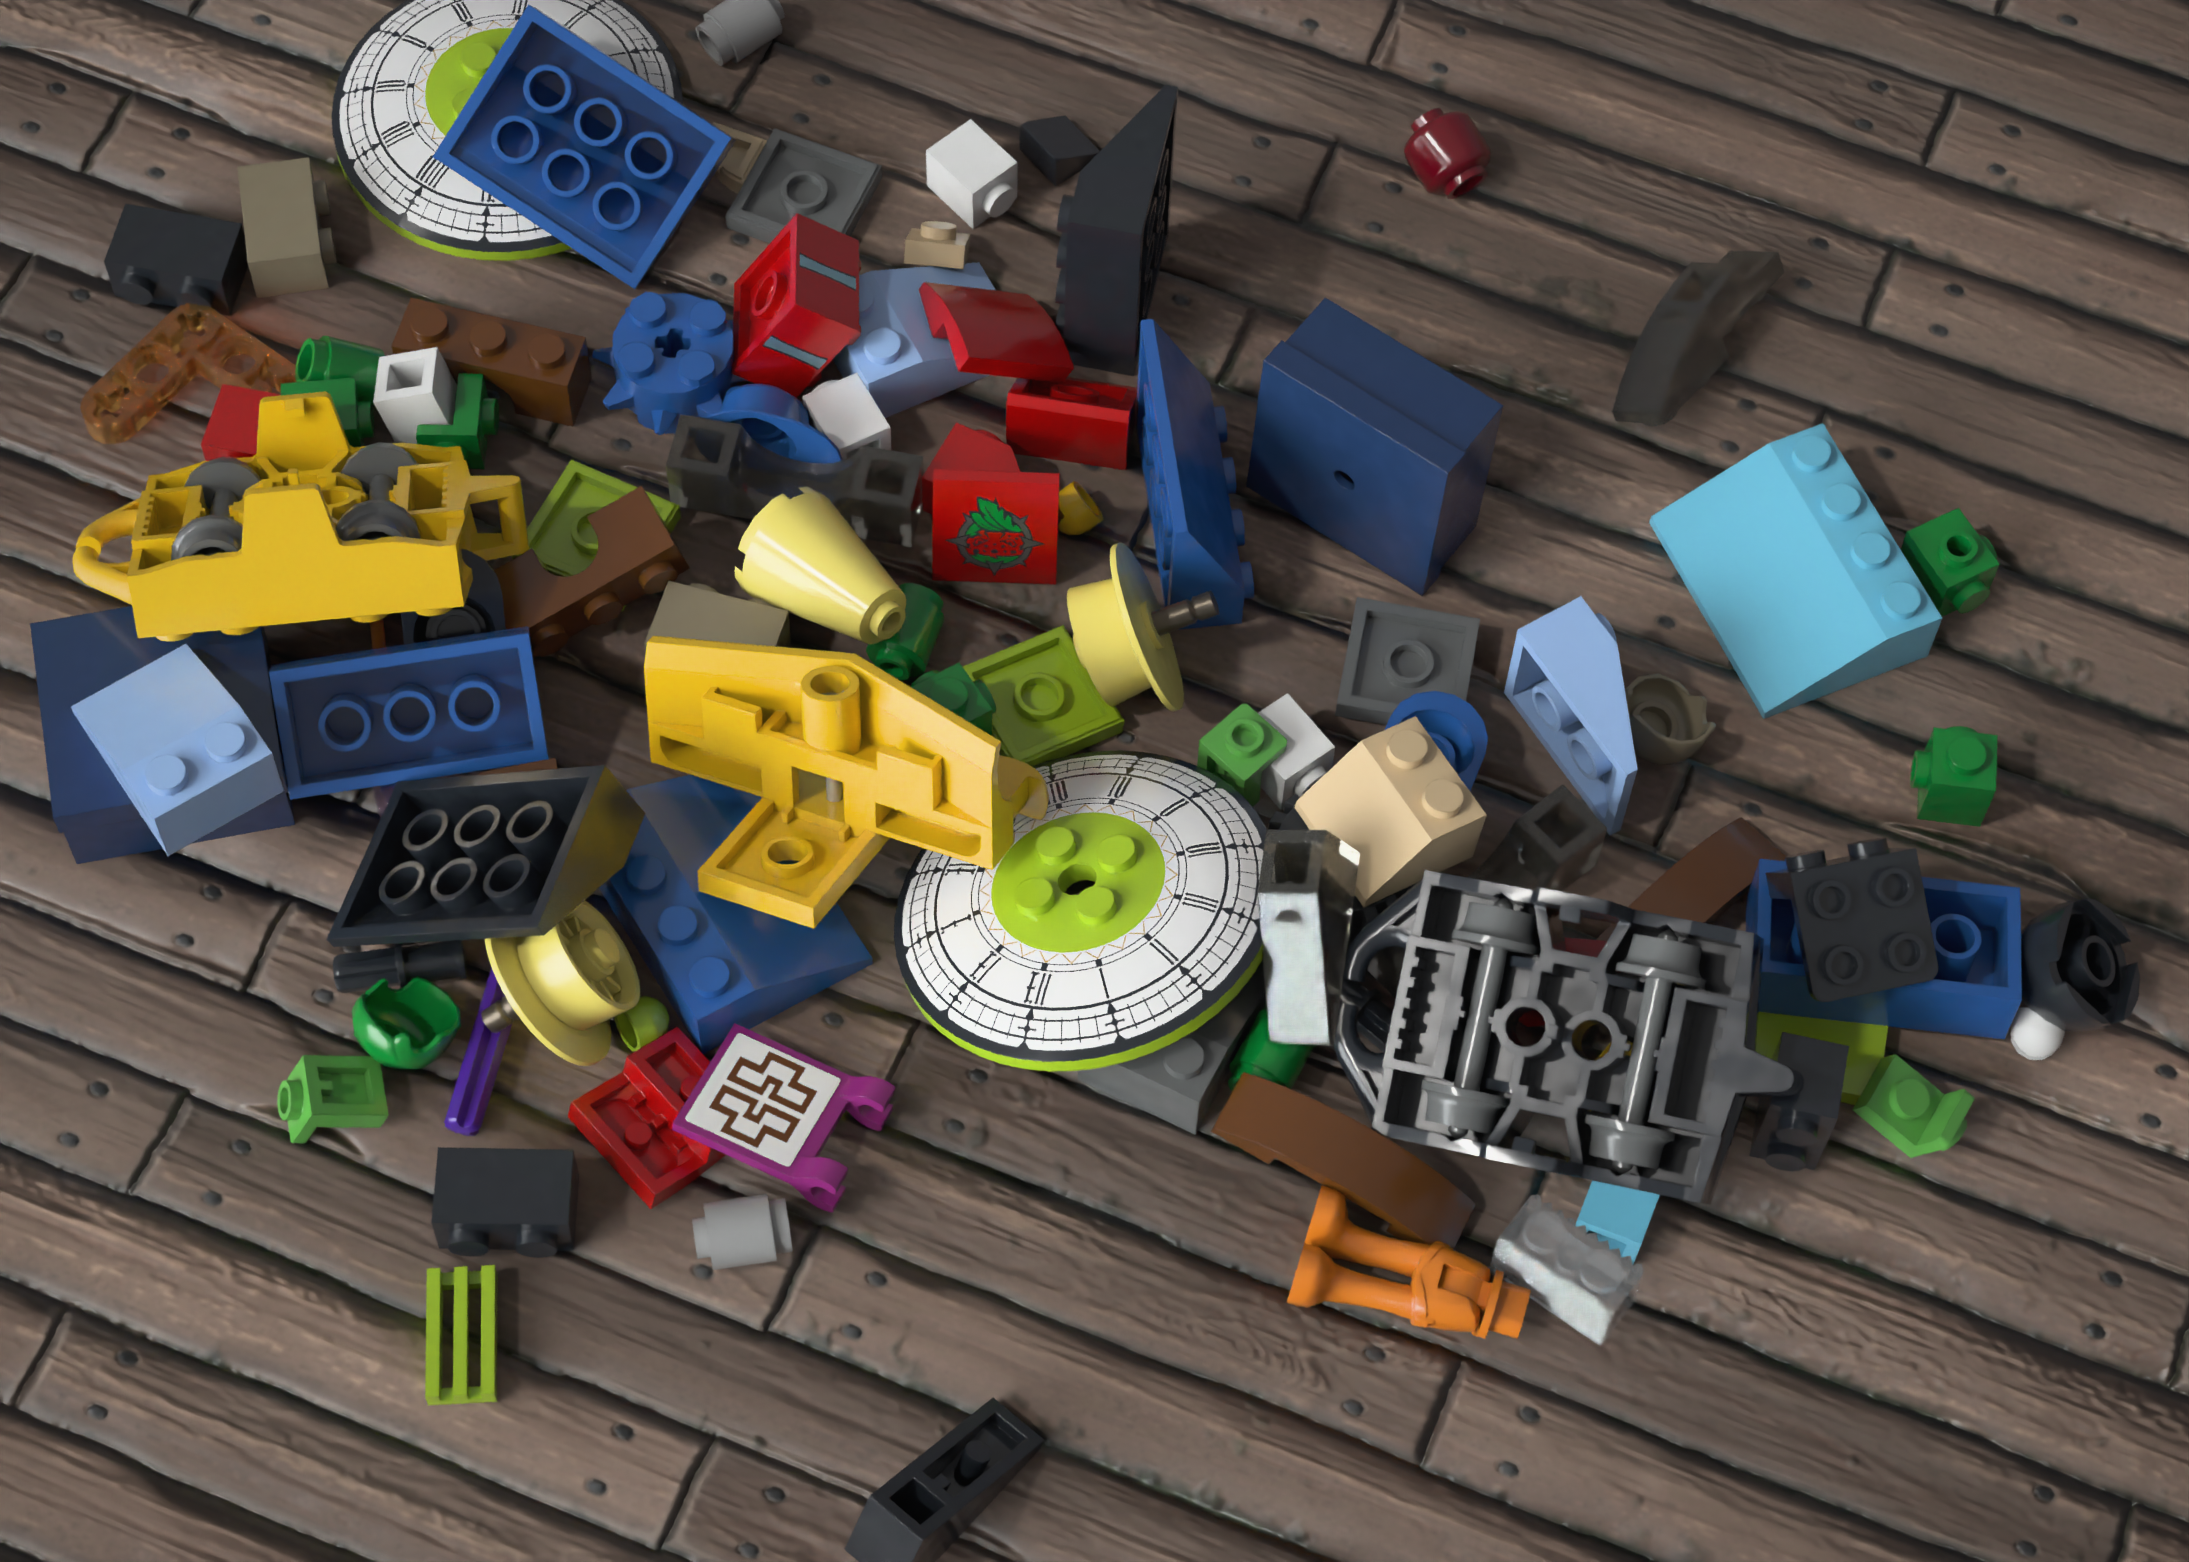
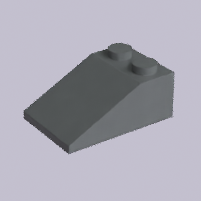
(1186, 1075)

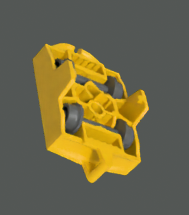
(301, 531)

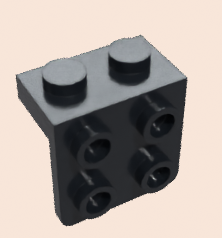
(1858, 919)

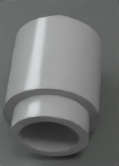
(739, 28)
(742, 1231)

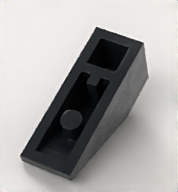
(944, 1489)

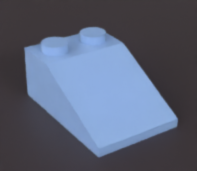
(896, 347)
(1574, 700)
(180, 748)

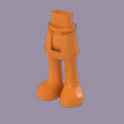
(1445, 1288)

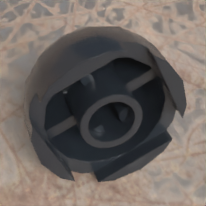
(2077, 967)

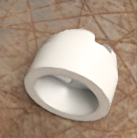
(2034, 1036)

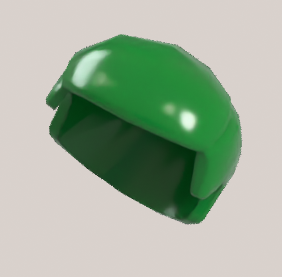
(405, 1024)

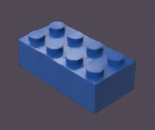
(408, 712)
(1976, 954)

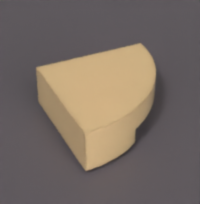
(739, 159)

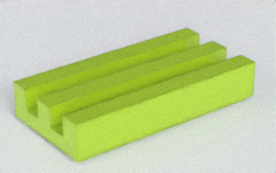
(461, 1281)

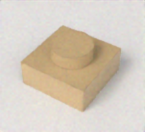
(937, 245)

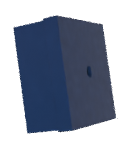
(1372, 444)
(97, 649)

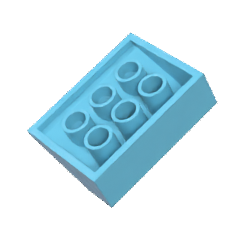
(1797, 573)

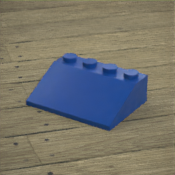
(583, 147)
(1188, 481)
(705, 952)

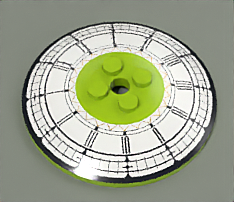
(411, 85)
(1102, 973)

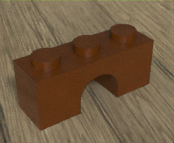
(535, 365)
(632, 559)

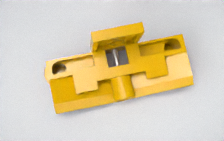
(838, 767)

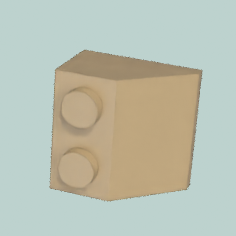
(1397, 808)

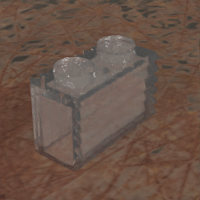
(1567, 1269)

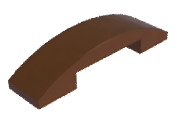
(1708, 876)
(1346, 1157)

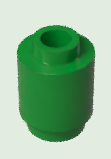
(339, 359)
(911, 647)
(1266, 1059)

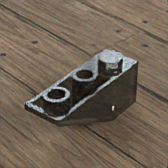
(1305, 930)

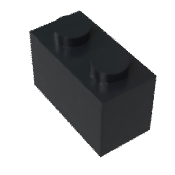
(176, 259)
(1796, 1128)
(505, 1200)

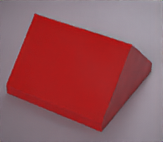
(1072, 421)

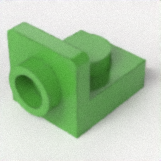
(1241, 750)
(332, 1094)
(1912, 1109)

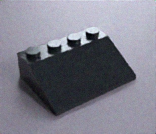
(1116, 240)
(487, 856)

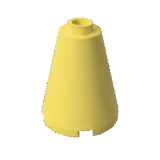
(819, 569)

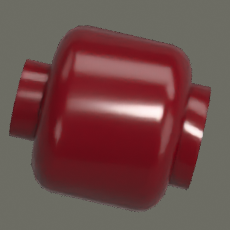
(1447, 153)

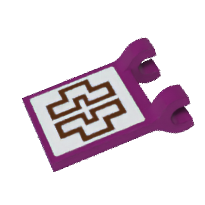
(780, 1111)

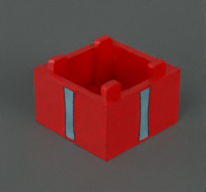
(796, 306)

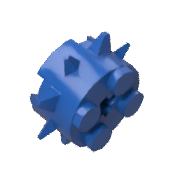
(670, 359)

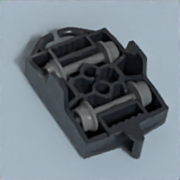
(1488, 952)

